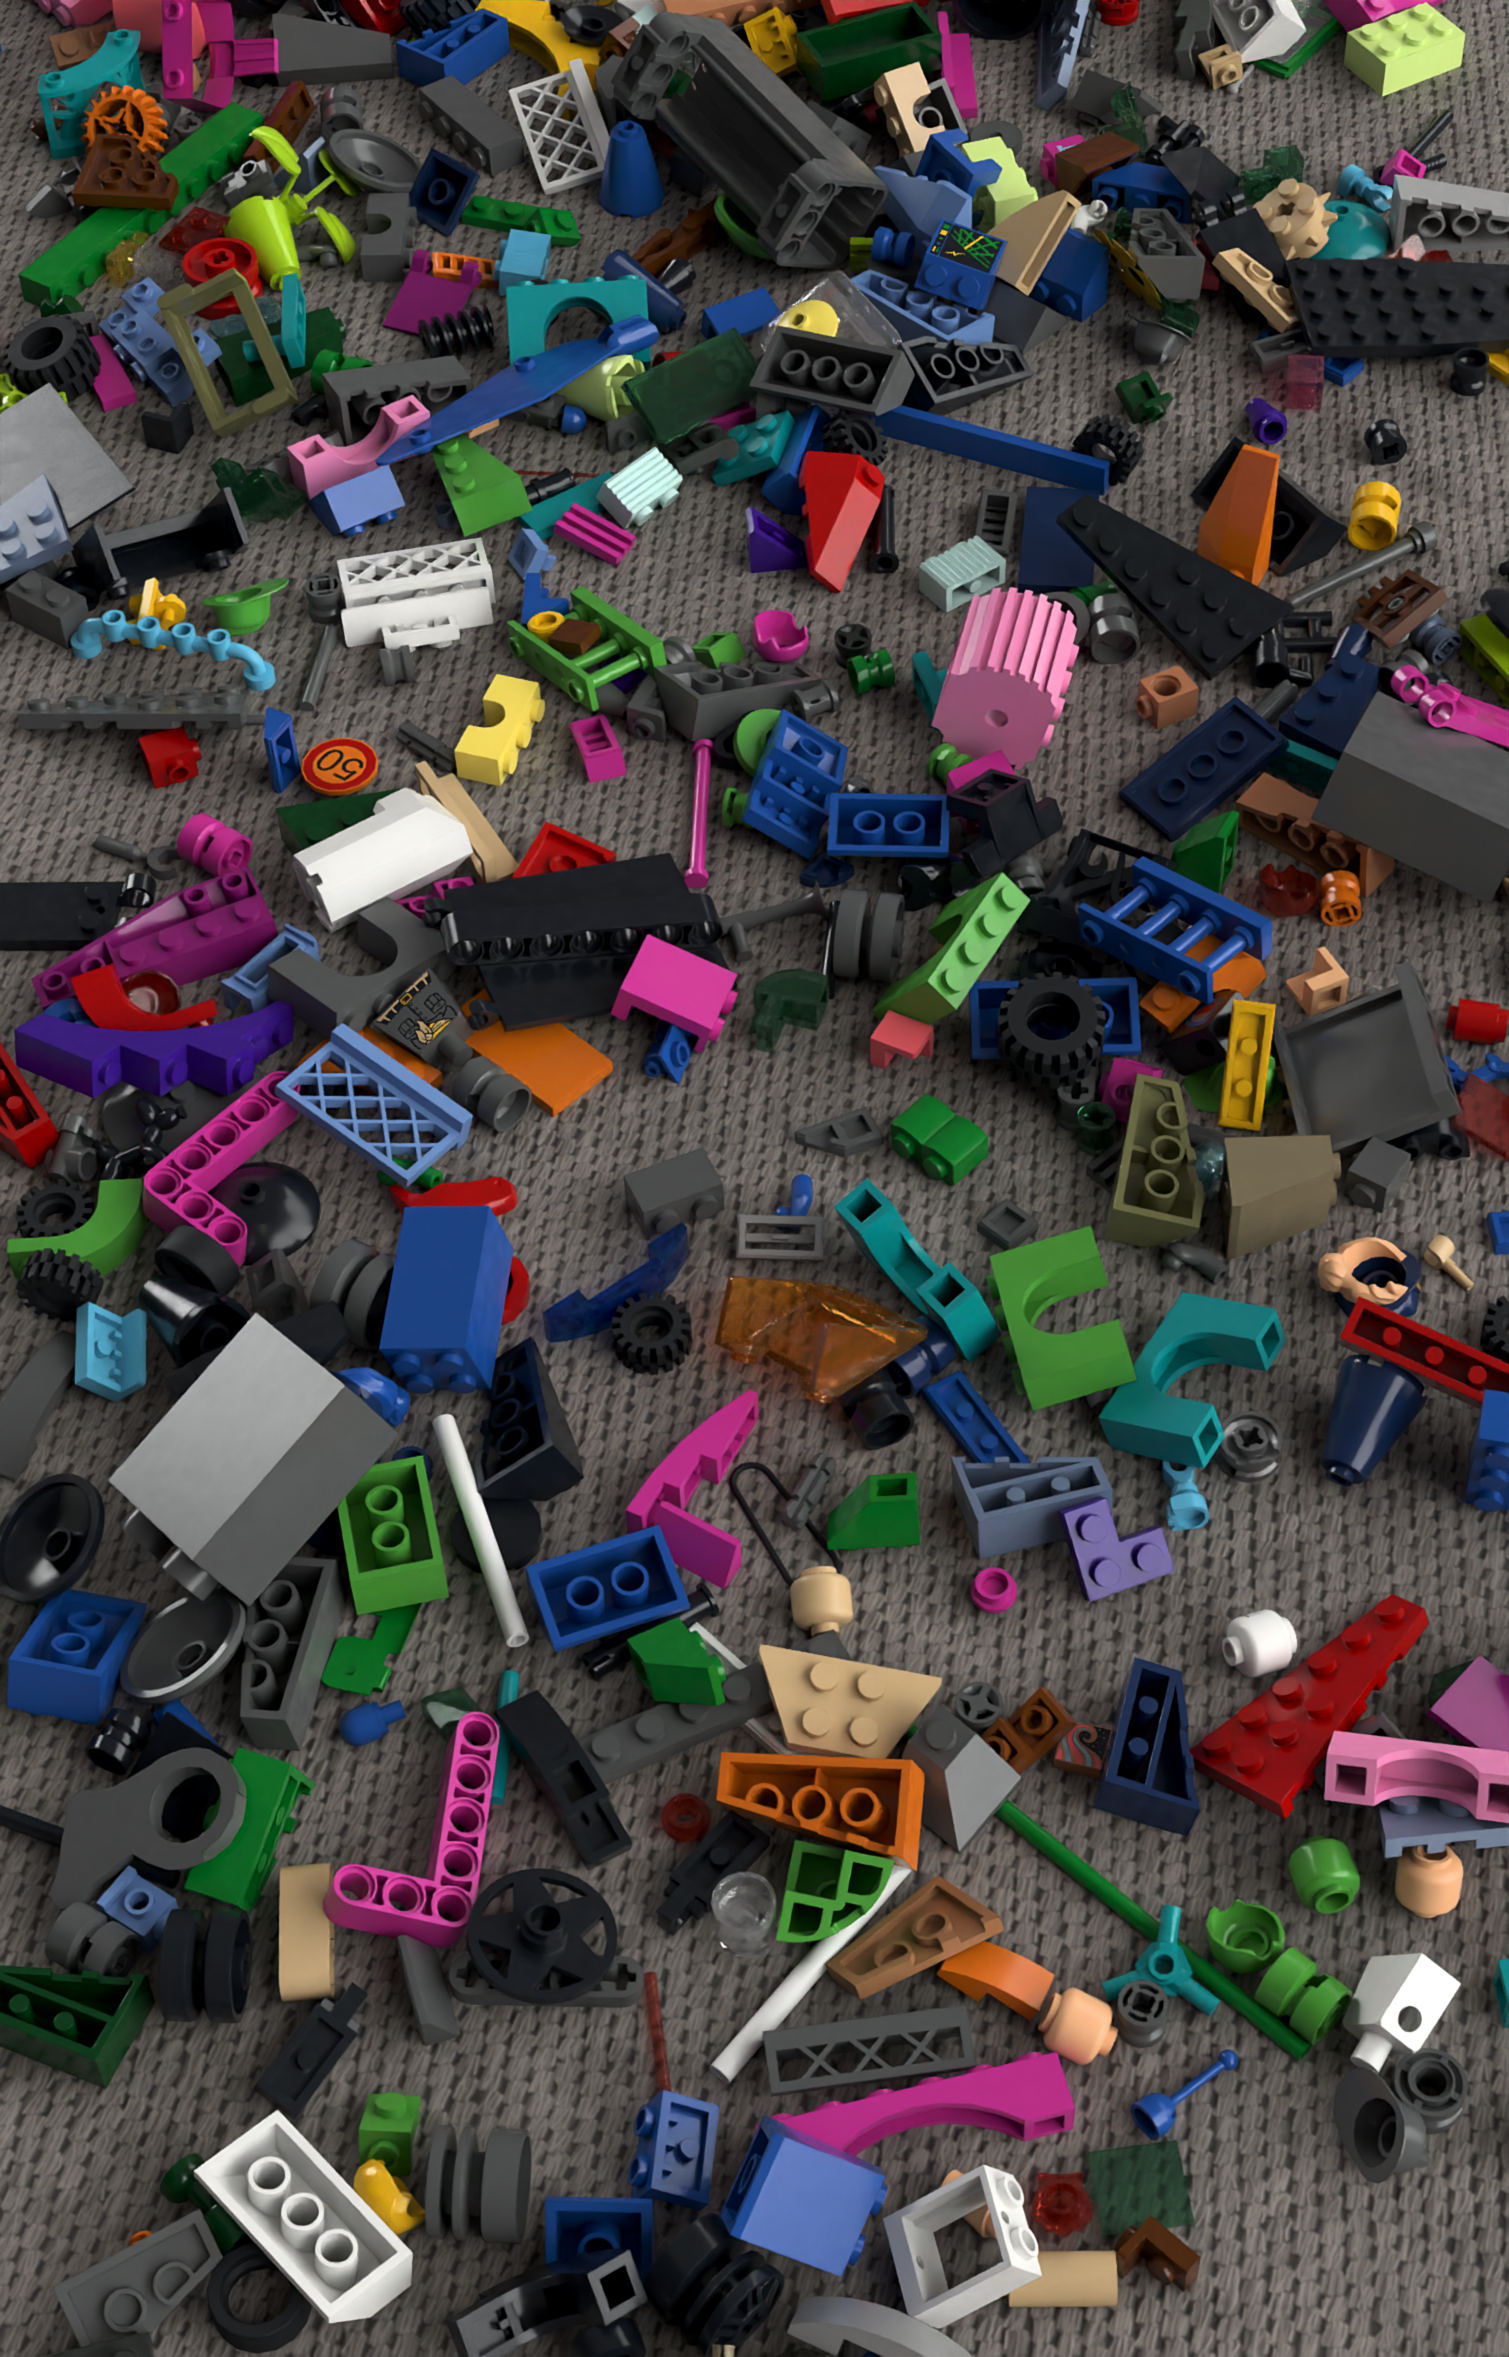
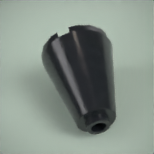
(190, 1317)

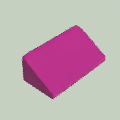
(699, 1545)

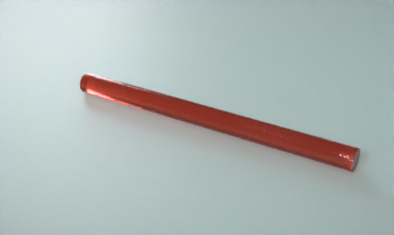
(657, 2032)

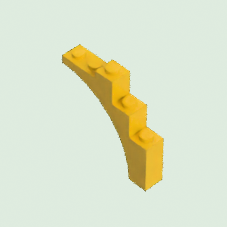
(542, 38)

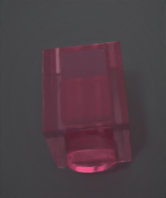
(1304, 382)

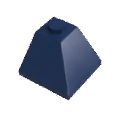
(442, 191)

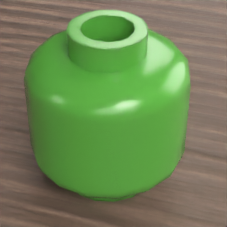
(1324, 1874)

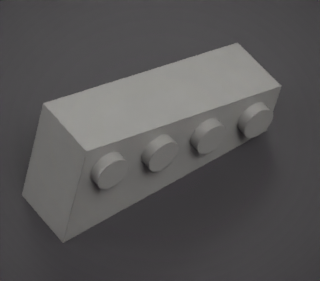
(1448, 215)

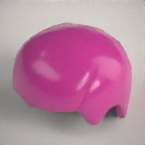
(778, 637)

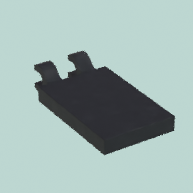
(1242, 231)

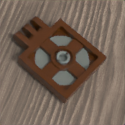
(1398, 607)

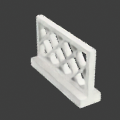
(588, 114)
(433, 578)

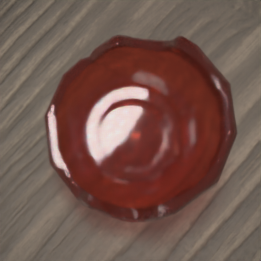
(1289, 891)
(153, 991)

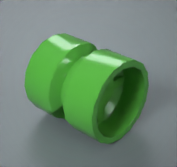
(1298, 1992)

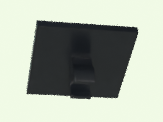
(192, 1798)

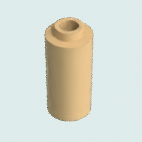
(1071, 2281)

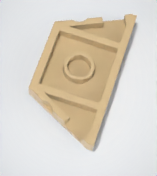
(843, 1704)

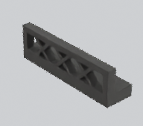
(864, 2035)

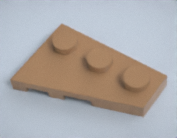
(912, 1937)

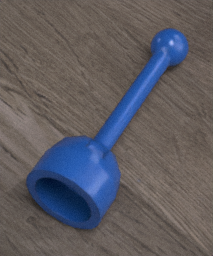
(1157, 2113)

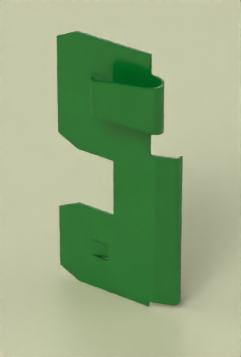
(370, 1655)

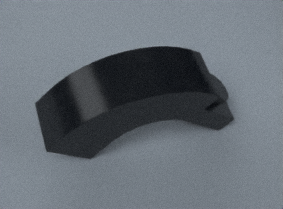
(556, 2295)

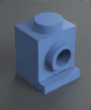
(124, 1905)

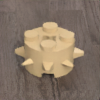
(1296, 218)

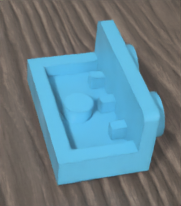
(110, 1351)

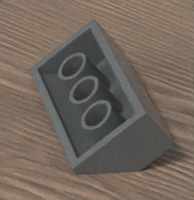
(833, 372)

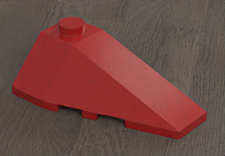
(840, 506)

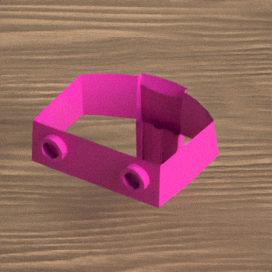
(227, 56)

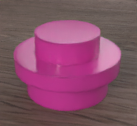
(993, 1590)

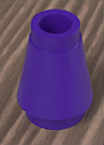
(1266, 421)

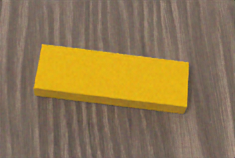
(1246, 1065)

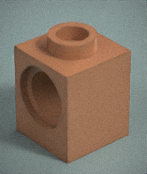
(1167, 697)

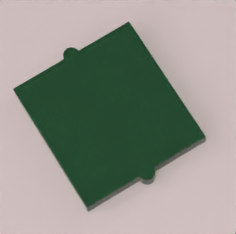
(1139, 2183)

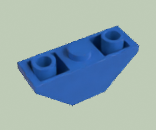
(1143, 187)

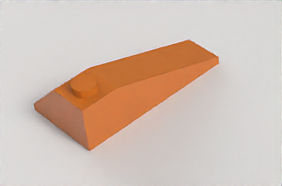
(1241, 517)

